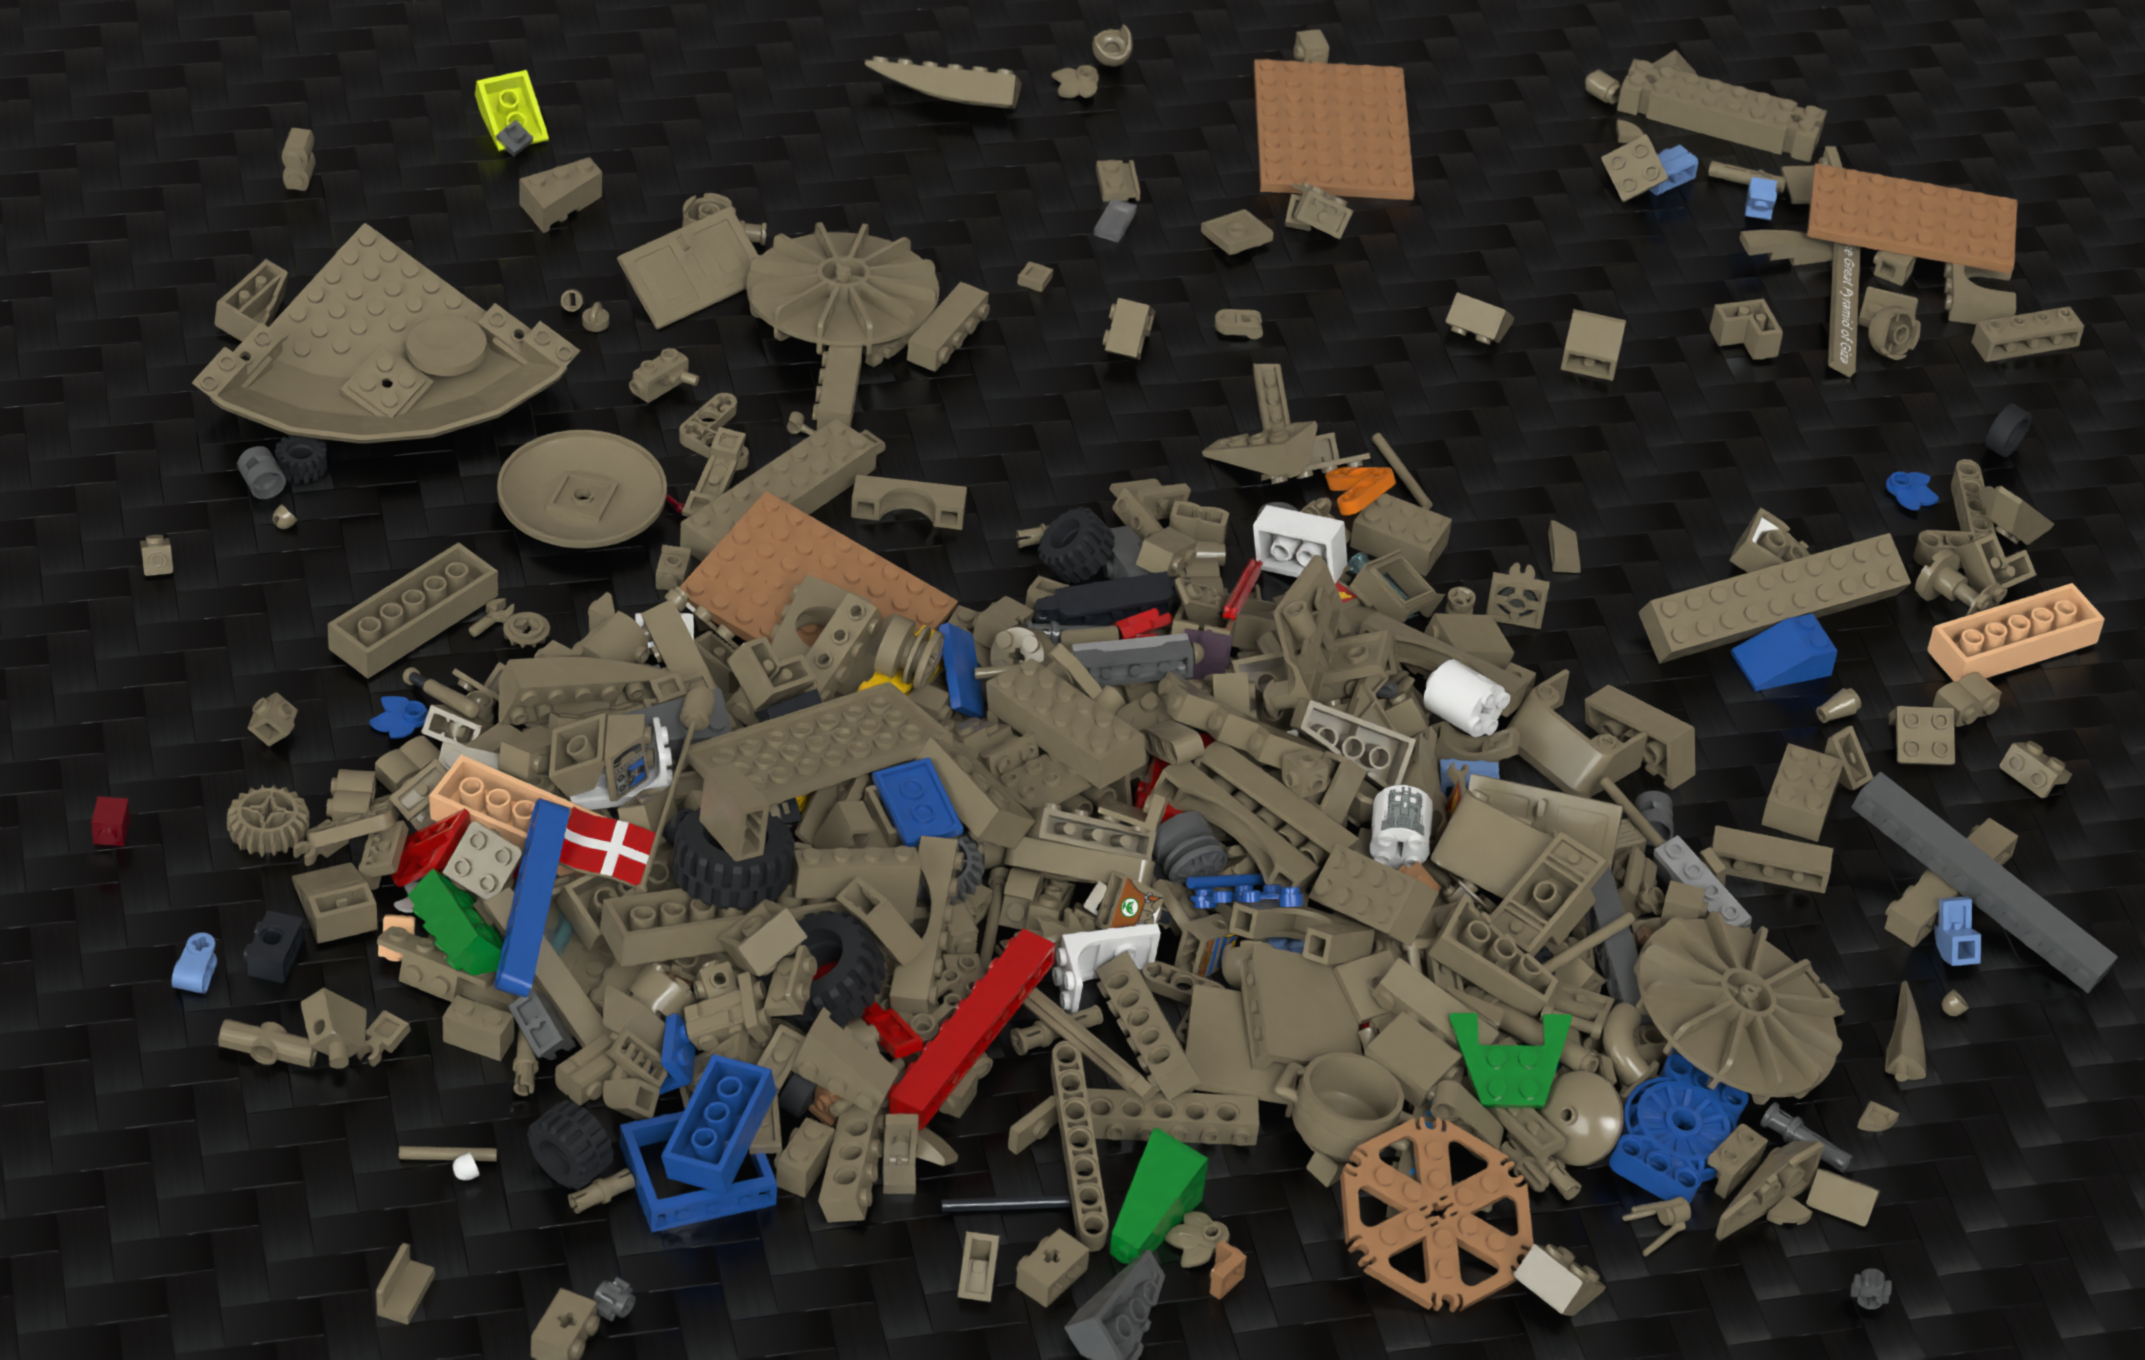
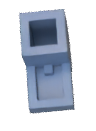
(1760, 198)
(1954, 933)

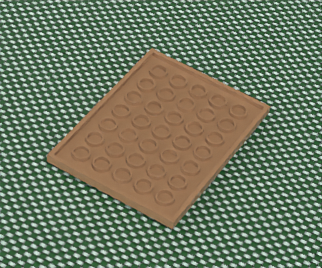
(1333, 129)
(774, 548)

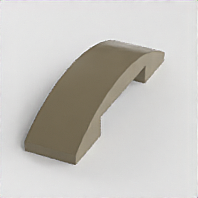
(718, 471)

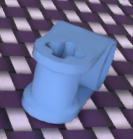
(196, 964)

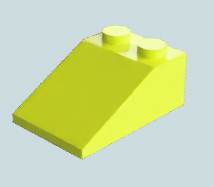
(510, 99)

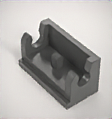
(541, 1025)

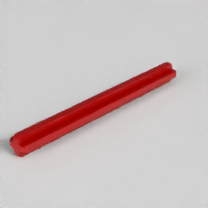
(1242, 589)

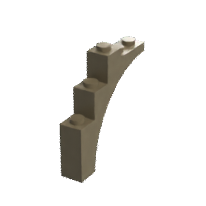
(1228, 725)

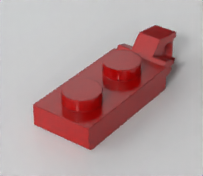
(893, 1031)

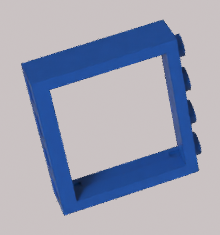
(695, 1205)

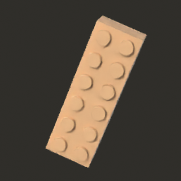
(2016, 633)
(493, 800)

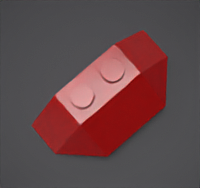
(431, 848)

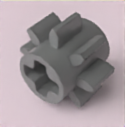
(1871, 1288)
(614, 1299)

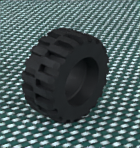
(717, 879)
(851, 982)

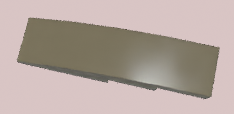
(1787, 244)

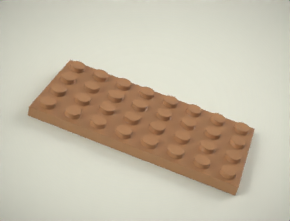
(1912, 218)

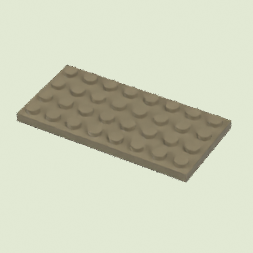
(823, 743)

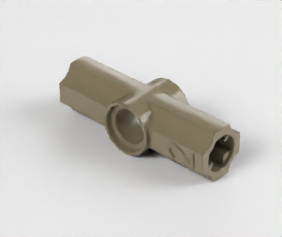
(267, 1043)

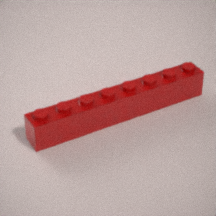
(972, 1027)

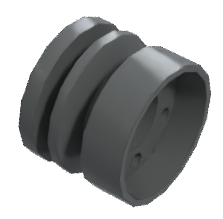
(1188, 848)

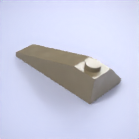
(1766, 544)

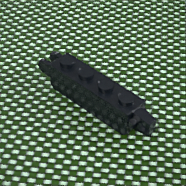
(1108, 600)

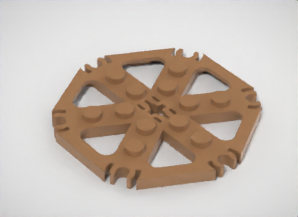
(1455, 1226)

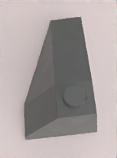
(1117, 1315)

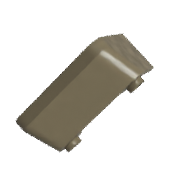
(1563, 751)

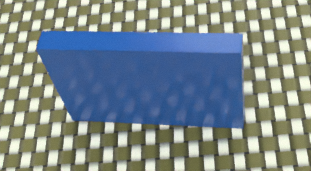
(959, 663)
(917, 802)

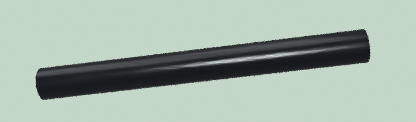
(1005, 1203)

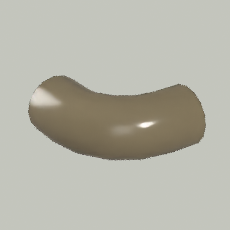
(1620, 1045)

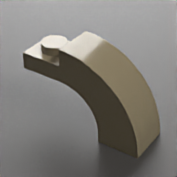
(1469, 748)

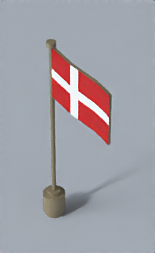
(620, 848)

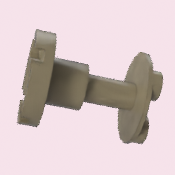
(1945, 580)

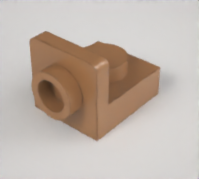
(1228, 1269)

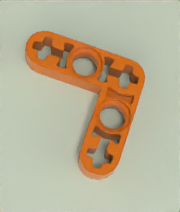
(1361, 486)

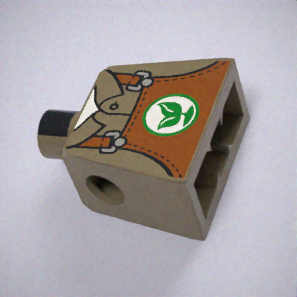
(1130, 904)

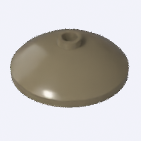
(1594, 1120)

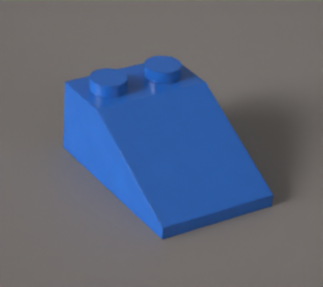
(1787, 654)

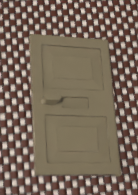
(690, 267)
(1581, 818)

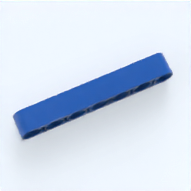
(532, 898)

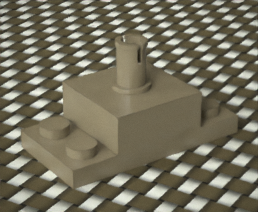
(1550, 895)

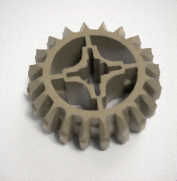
(268, 820)

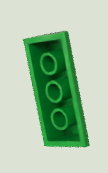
(456, 925)

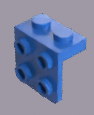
(677, 1054)

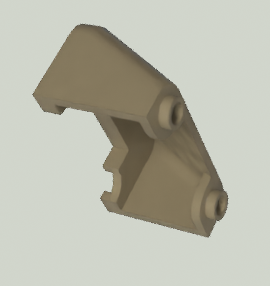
(1489, 845)

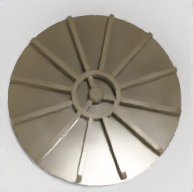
(842, 288)
(1737, 1007)

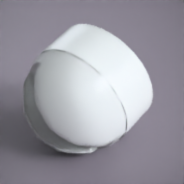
(465, 1167)

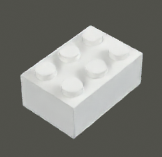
(1291, 538)

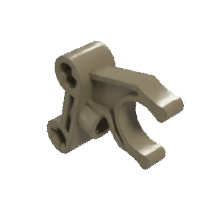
(1073, 672)

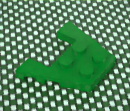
(1511, 1073)

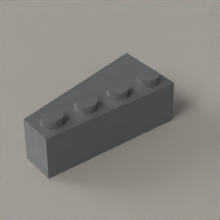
(1124, 555)
(669, 716)

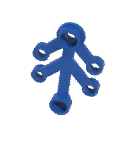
(1209, 898)

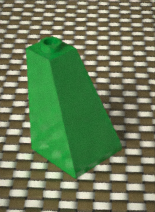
(1162, 1191)

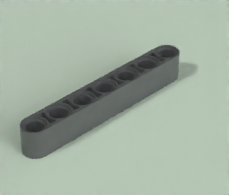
(1617, 953)

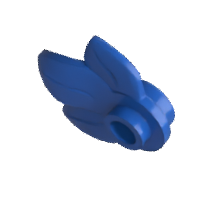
(1911, 489)
(399, 716)

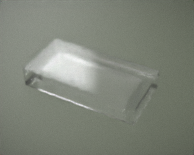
(1115, 220)

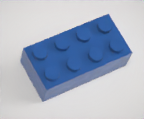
(719, 1123)

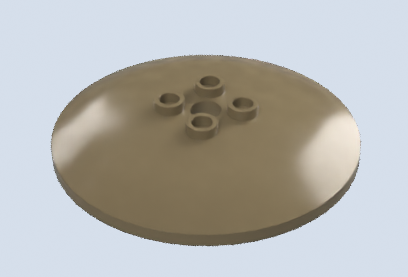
(550, 474)

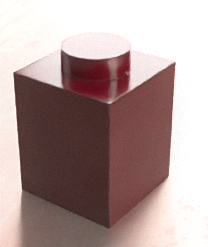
(110, 821)

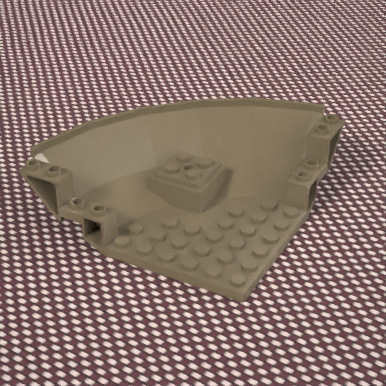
(348, 332)

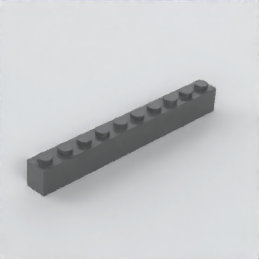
(1984, 881)

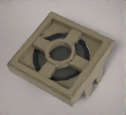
(1518, 597)

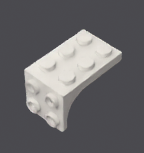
(658, 775)
(1086, 951)

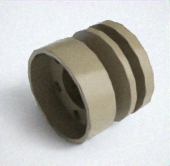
(913, 653)

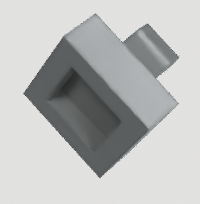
(514, 138)

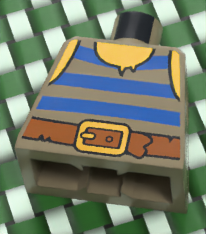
(1203, 945)

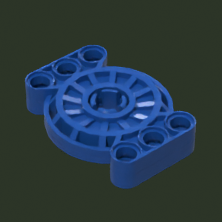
(1653, 1147)

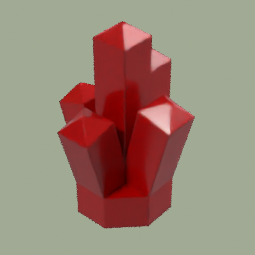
(1143, 624)

